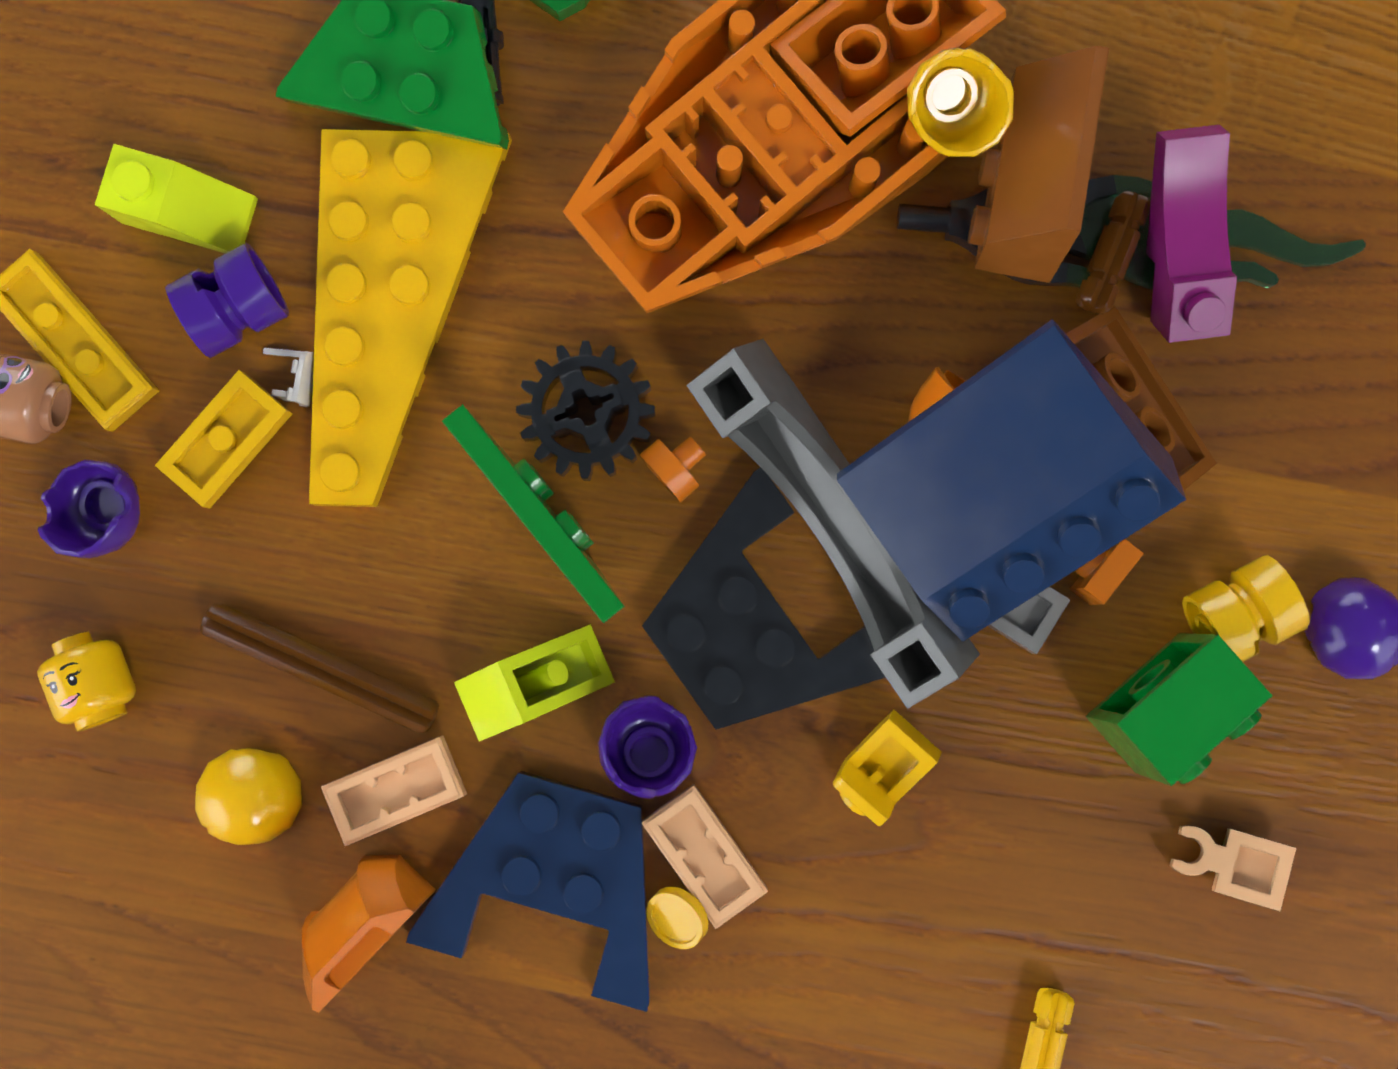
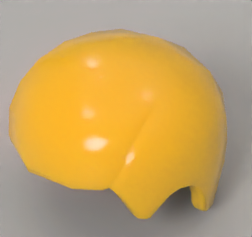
(960, 102)
(248, 796)

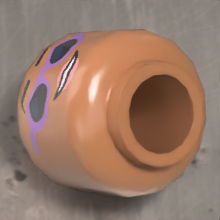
(31, 399)

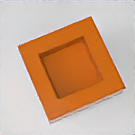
(1105, 573)

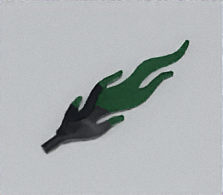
(1244, 231)

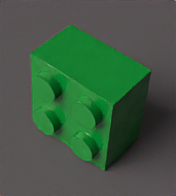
(1180, 708)

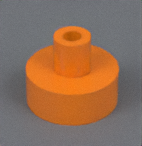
(674, 466)

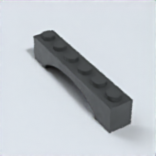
(768, 417)

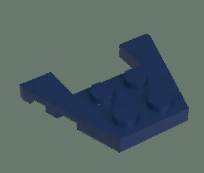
(560, 855)

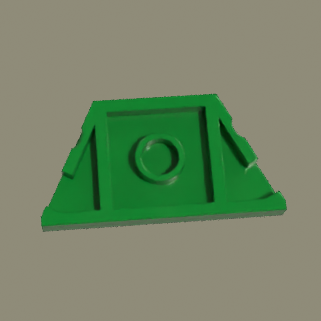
(402, 67)
(527, 496)

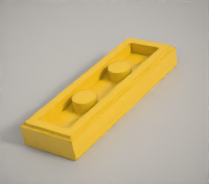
(73, 341)

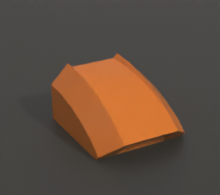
(358, 923)

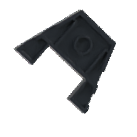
(732, 635)

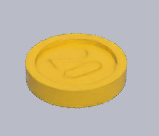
(677, 917)

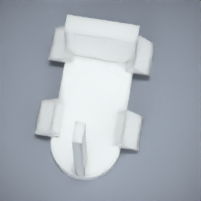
(303, 384)

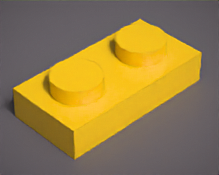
(223, 439)

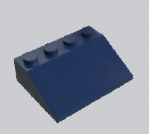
(1011, 482)

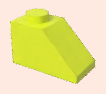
(174, 200)
(534, 682)

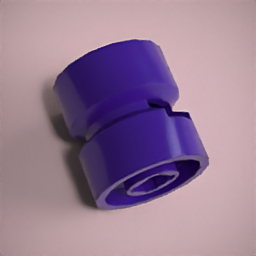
(226, 301)

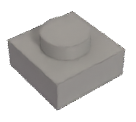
(1032, 620)

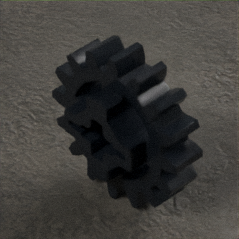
(557, 419)

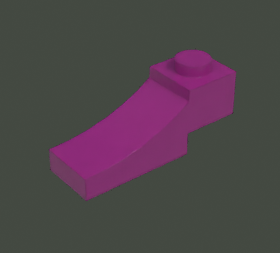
(1190, 235)

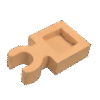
(1244, 865)

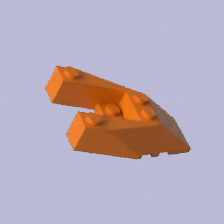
(733, 163)

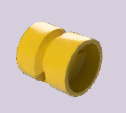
(1254, 607)

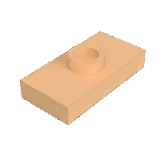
(394, 790)
(704, 855)

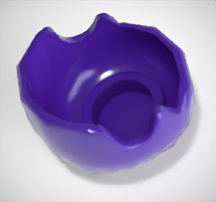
(90, 510)
(1355, 628)
(647, 747)

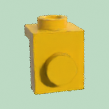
(885, 768)

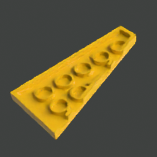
(388, 268)

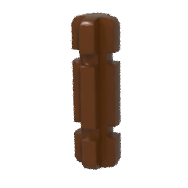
(1113, 252)

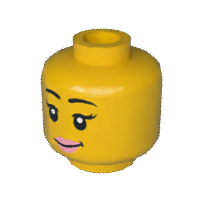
(86, 681)

